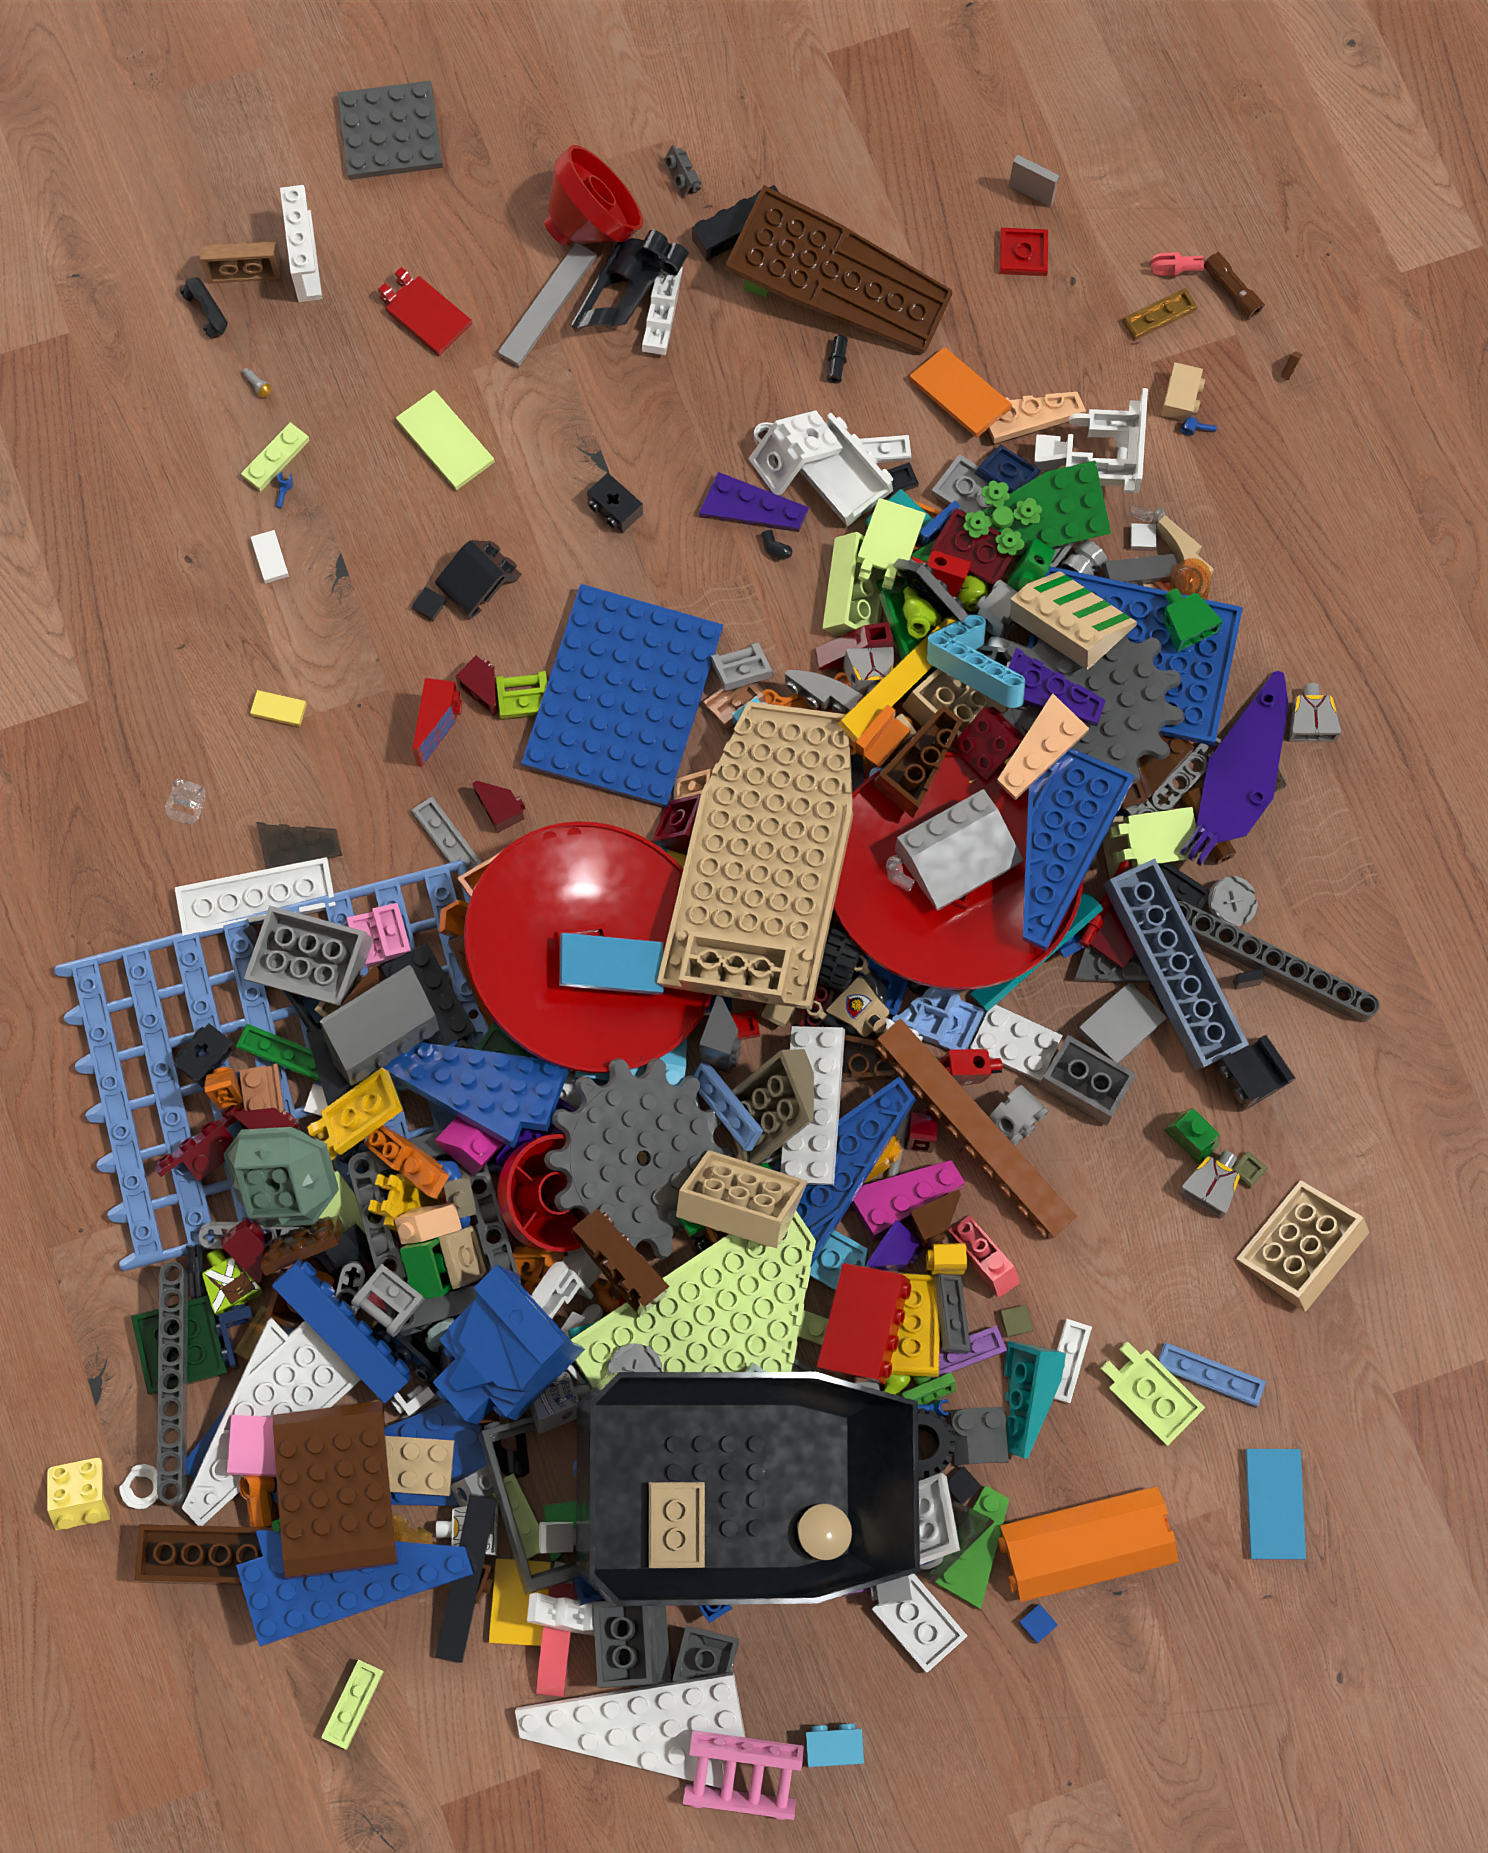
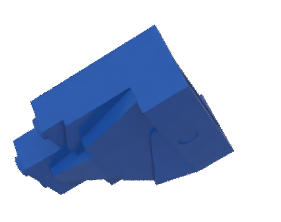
(502, 1351)

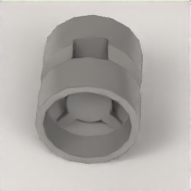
(1088, 558)

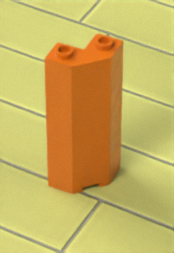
(1088, 1544)

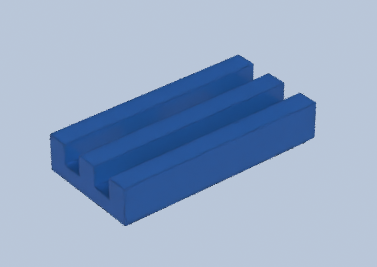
(936, 526)

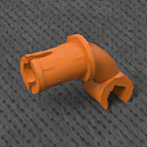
(604, 1297)

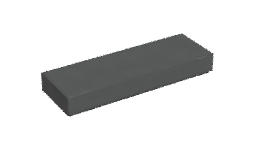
(1141, 569)
(952, 1313)

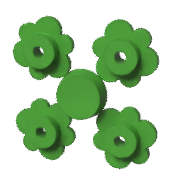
(1002, 518)

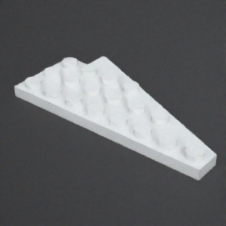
(280, 1378)
(641, 1725)

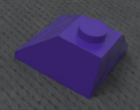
(895, 1250)

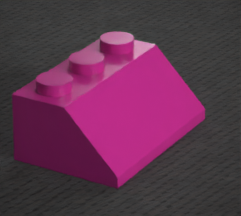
(468, 1145)

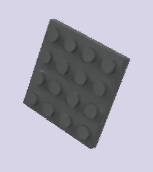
(390, 130)

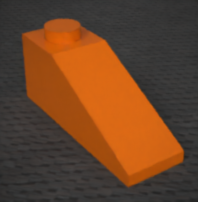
(223, 1088)

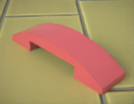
(554, 1650)

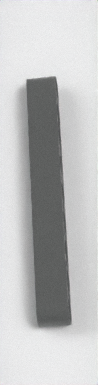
(1284, 962)
(177, 1395)

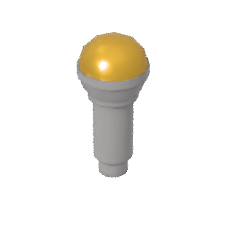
(261, 387)

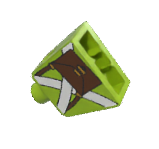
(228, 1283)

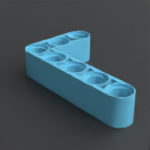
(955, 653)

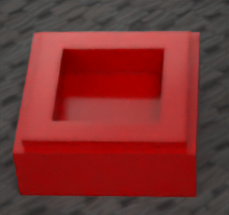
(746, 1024)

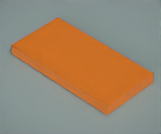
(960, 392)

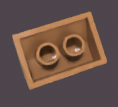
(241, 262)

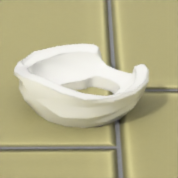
(127, 1493)

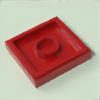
(1023, 251)

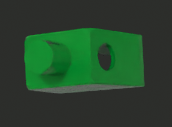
(1027, 569)
(1189, 619)
(1193, 1135)

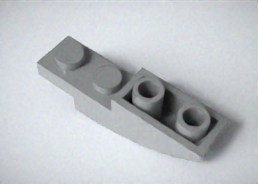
(822, 691)

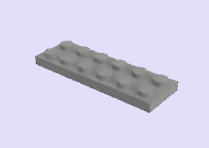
(965, 488)

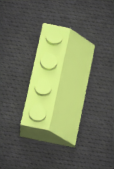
(850, 600)

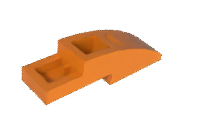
(408, 1159)

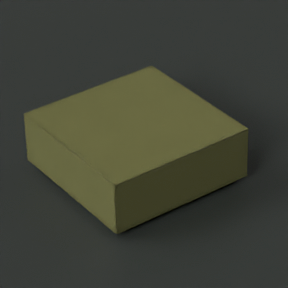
(1249, 1169)
(1016, 1321)

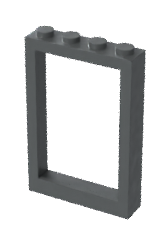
(539, 1581)

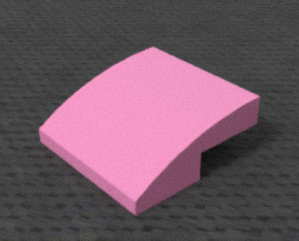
(386, 929)
(251, 1446)

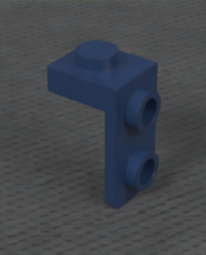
(237, 1316)

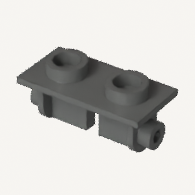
(678, 164)

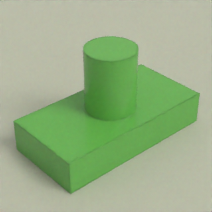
(931, 1390)

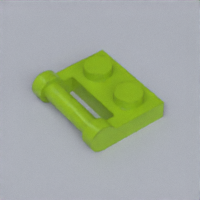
(520, 702)

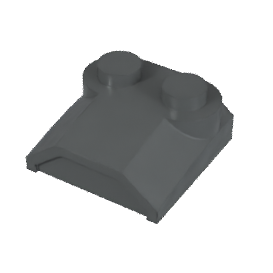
(979, 1435)
(704, 1654)

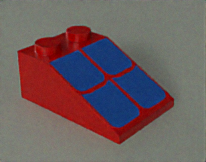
(436, 716)

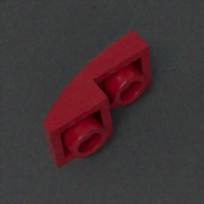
(824, 996)

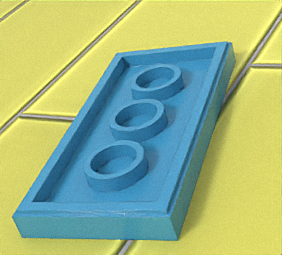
(610, 963)
(1275, 1504)

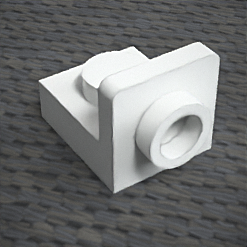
(417, 1398)

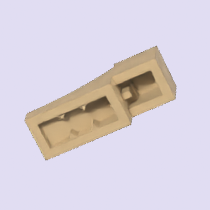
(1179, 541)

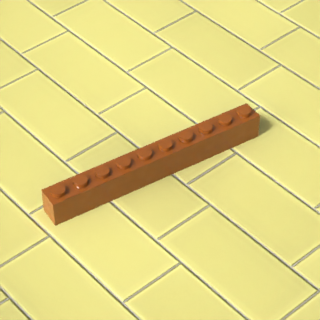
(975, 1130)

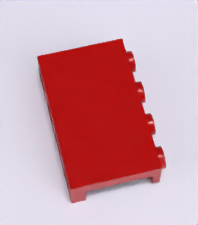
(864, 1323)

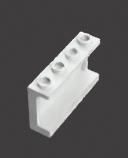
(301, 243)
(850, 479)

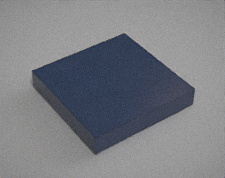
(1008, 468)

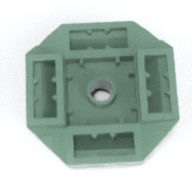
(281, 1175)

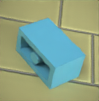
(834, 1746)

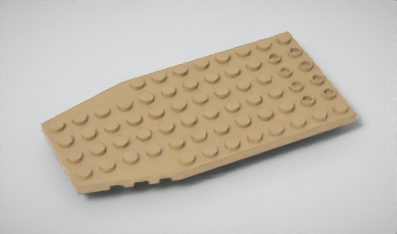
(764, 860)

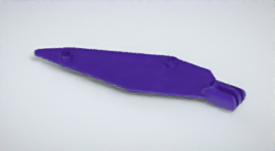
(1242, 772)

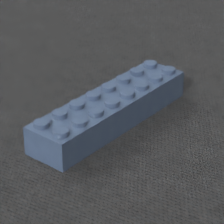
(1175, 964)

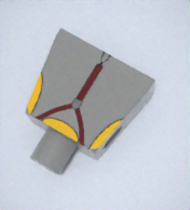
(867, 667)
(1313, 717)
(1213, 1184)

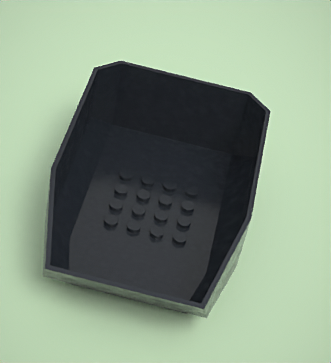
(766, 1456)

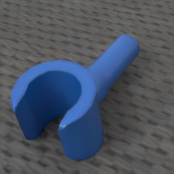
(1191, 424)
(284, 486)
(935, 1406)

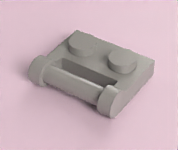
(742, 667)
(394, 1293)

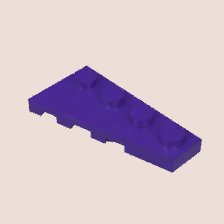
(743, 502)
(1043, 682)

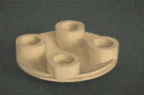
(824, 1532)

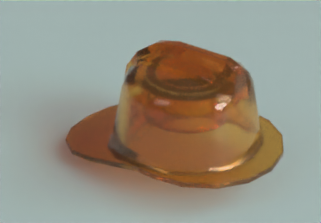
(1191, 577)

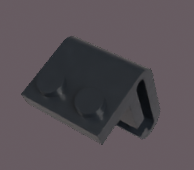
(476, 575)
(1254, 1072)

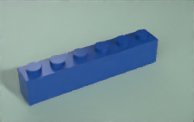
(342, 1331)

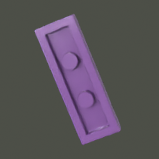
(983, 1346)

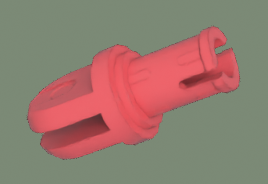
(1174, 263)

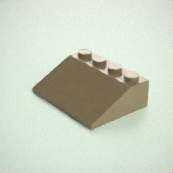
(778, 1100)

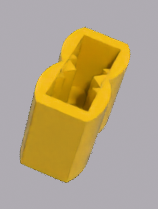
(947, 1259)

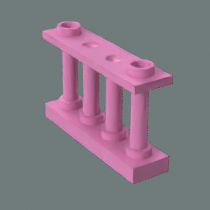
(743, 1750)

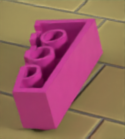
(894, 1197)

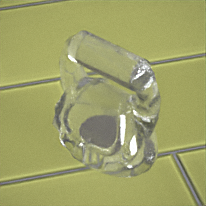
(188, 795)

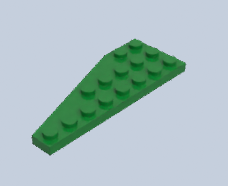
(1069, 503)

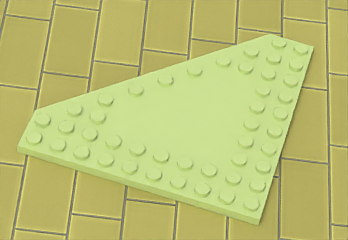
(719, 1313)

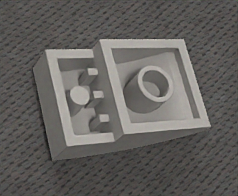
(1122, 1024)

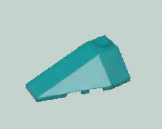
(1033, 1382)

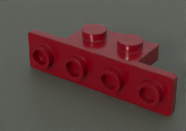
(205, 1150)

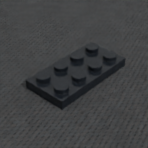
(448, 1009)

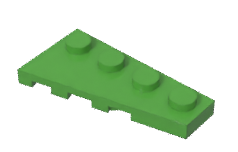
(970, 1572)

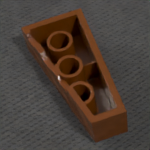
(915, 766)
(863, 1062)
(620, 1262)

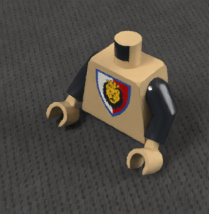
(859, 1007)

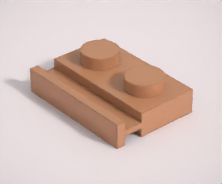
(725, 703)
(262, 1088)

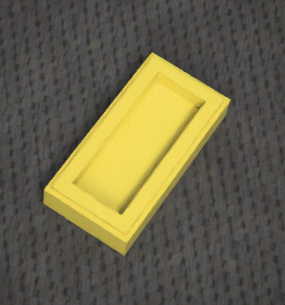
(278, 708)

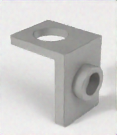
(476, 1483)

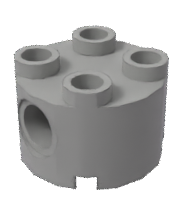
(996, 610)
(1018, 1115)

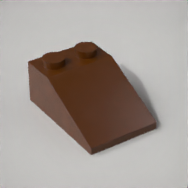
(1155, 771)

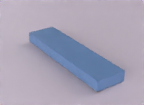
(727, 1107)
(1212, 1375)

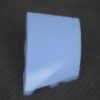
(943, 1018)

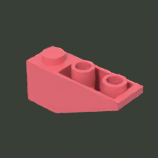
(985, 1256)

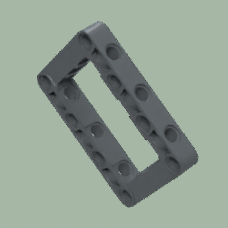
(385, 1248)

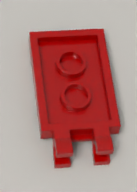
(424, 312)

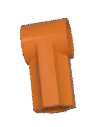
(257, 1493)

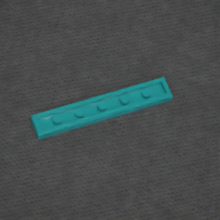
(990, 996)

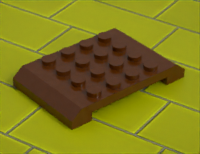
(334, 1490)

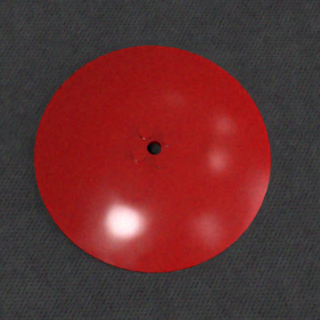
(582, 883)
(964, 943)

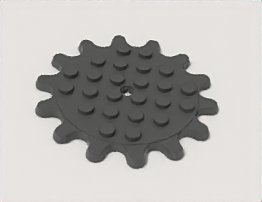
(1133, 704)
(608, 1134)

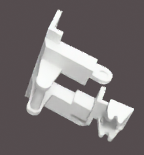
(1129, 437)
(560, 1285)

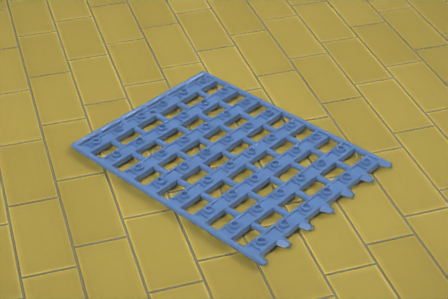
(105, 1058)

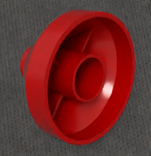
(589, 201)
(528, 1197)

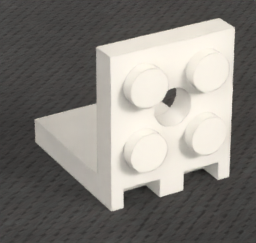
(793, 448)

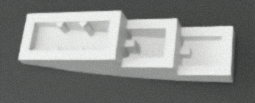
(661, 313)
(561, 1614)

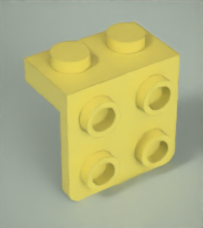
(76, 1494)

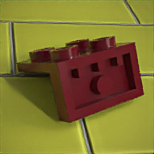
(988, 741)

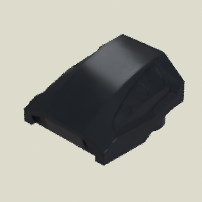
(351, 1247)

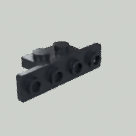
(412, 1351)

